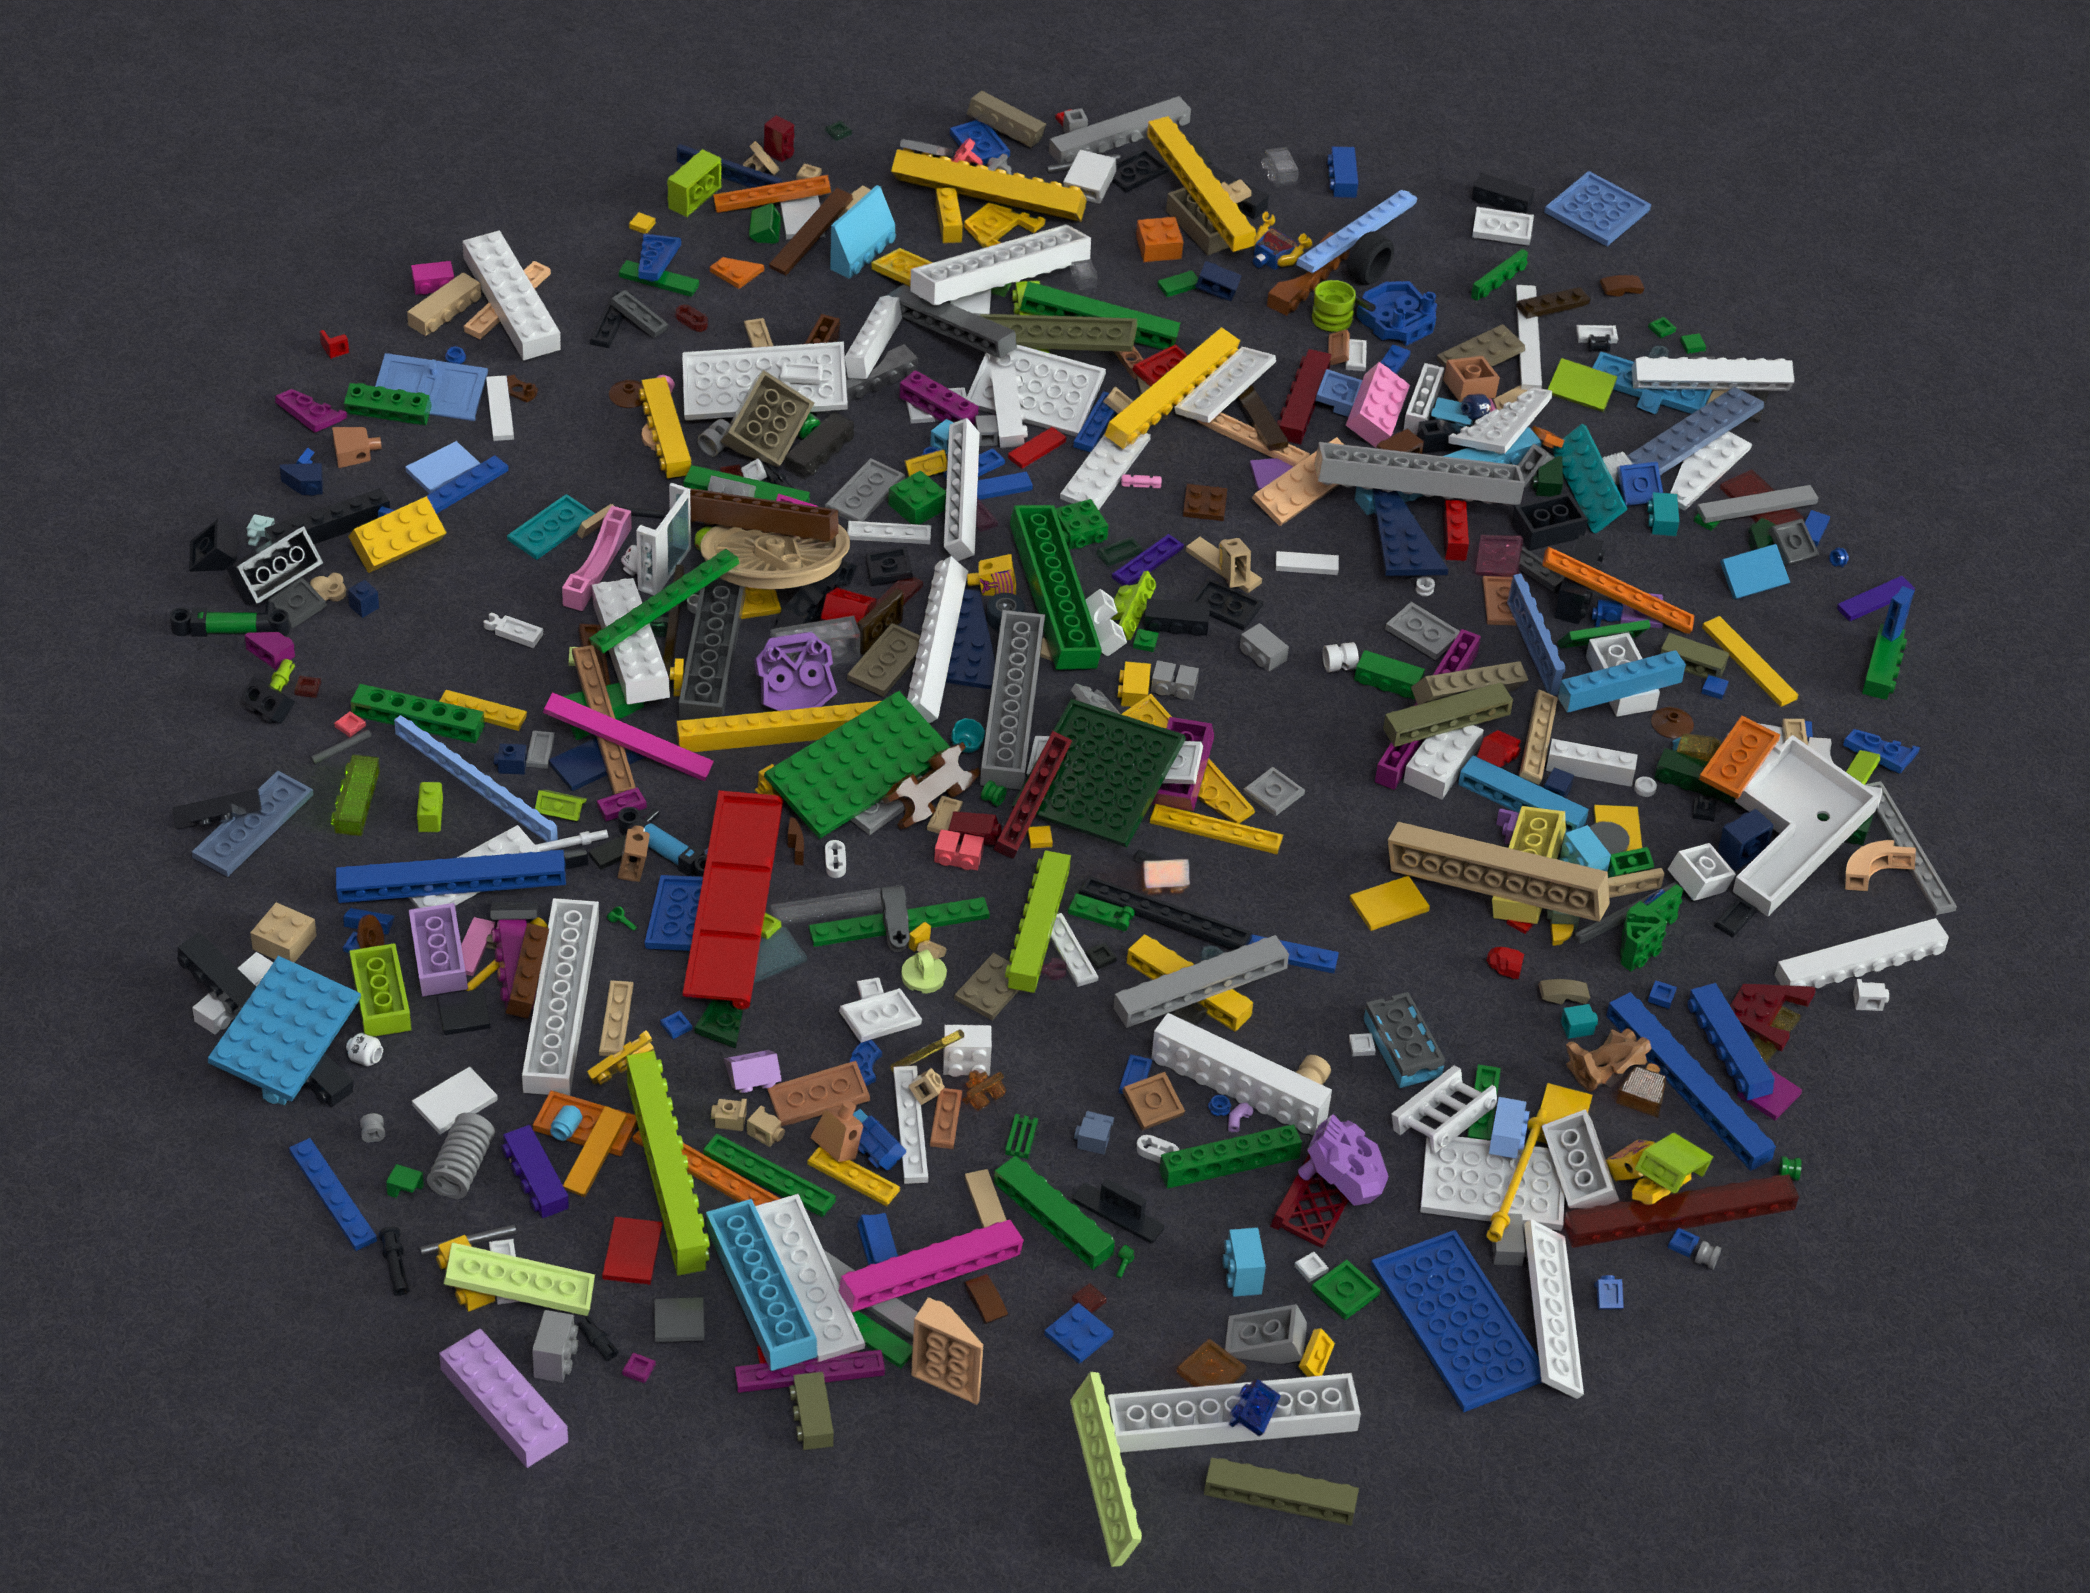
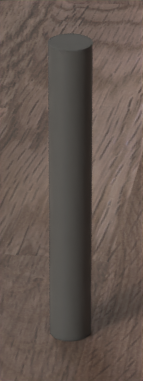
(340, 747)

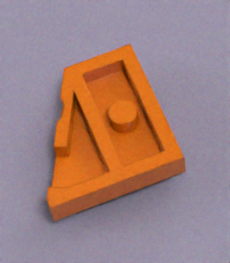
(736, 271)

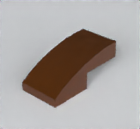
(1619, 284)
(796, 841)
(986, 1298)

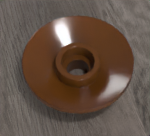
(626, 394)
(1672, 722)
(370, 932)

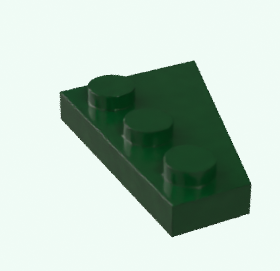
(720, 1022)

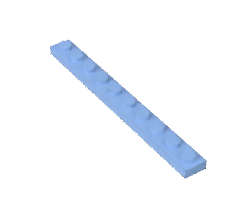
(1351, 233)
(475, 779)

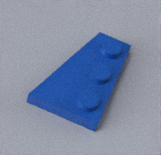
(1891, 754)

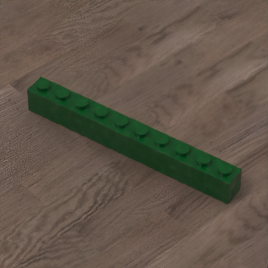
(1686, 770)

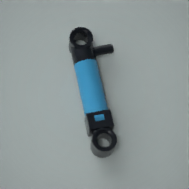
(688, 859)

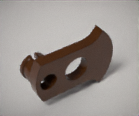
(528, 389)

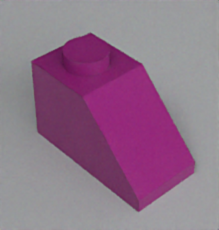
(270, 647)

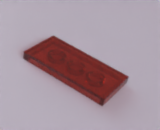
(1750, 484)

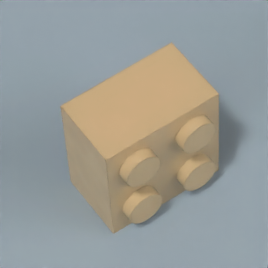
(283, 933)

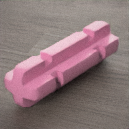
(1141, 481)

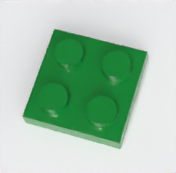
(1345, 1289)

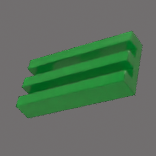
(1024, 1121)

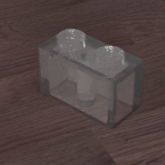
(1280, 167)

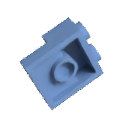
(1338, 391)

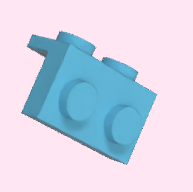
(1451, 411)

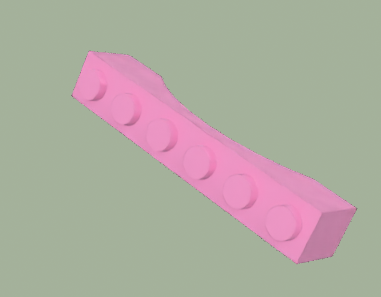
(612, 535)

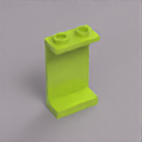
(1672, 1160)

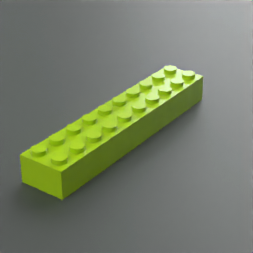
(667, 1164)

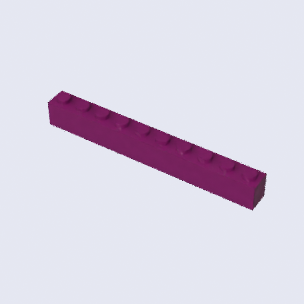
(1458, 658)

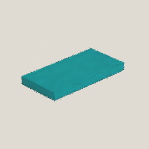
(550, 527)

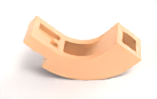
(1874, 858)

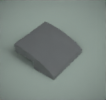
(679, 1319)

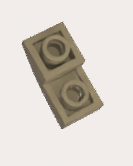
(1561, 989)

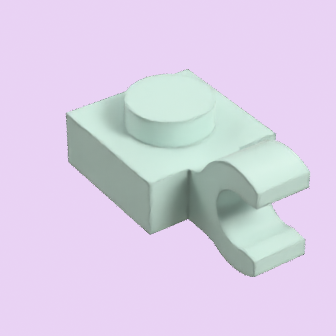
(256, 528)

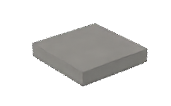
(1274, 791)

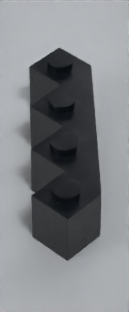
(810, 598)

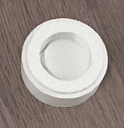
(1645, 786)

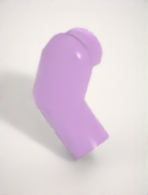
(1236, 1114)

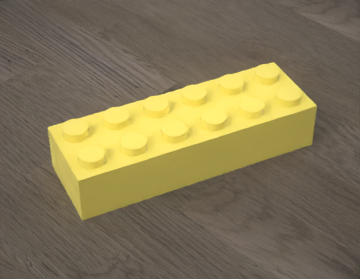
(1537, 833)

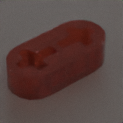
(694, 319)

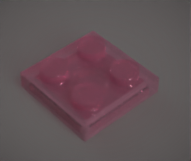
(1499, 555)

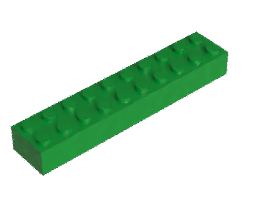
(1055, 587)

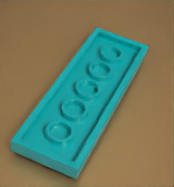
(1590, 479)

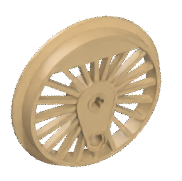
(784, 559)

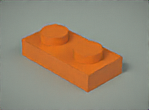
(1548, 438)

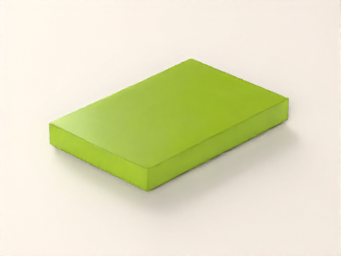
(1582, 385)

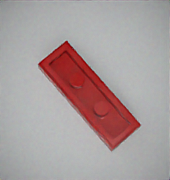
(1037, 447)

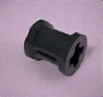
(1599, 342)

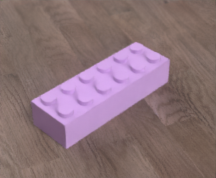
(503, 1397)

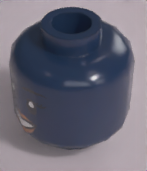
(1475, 406)

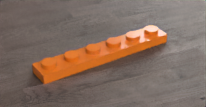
(772, 193)

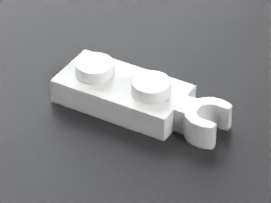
(514, 630)

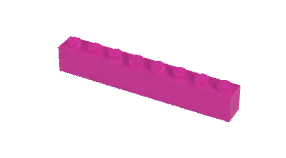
(930, 1265)

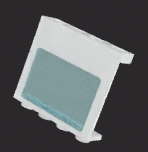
(667, 545)

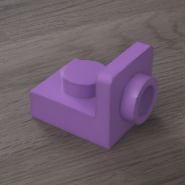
(1508, 820)

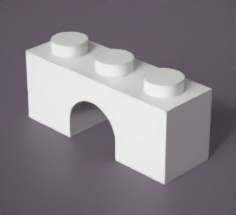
(1108, 632)

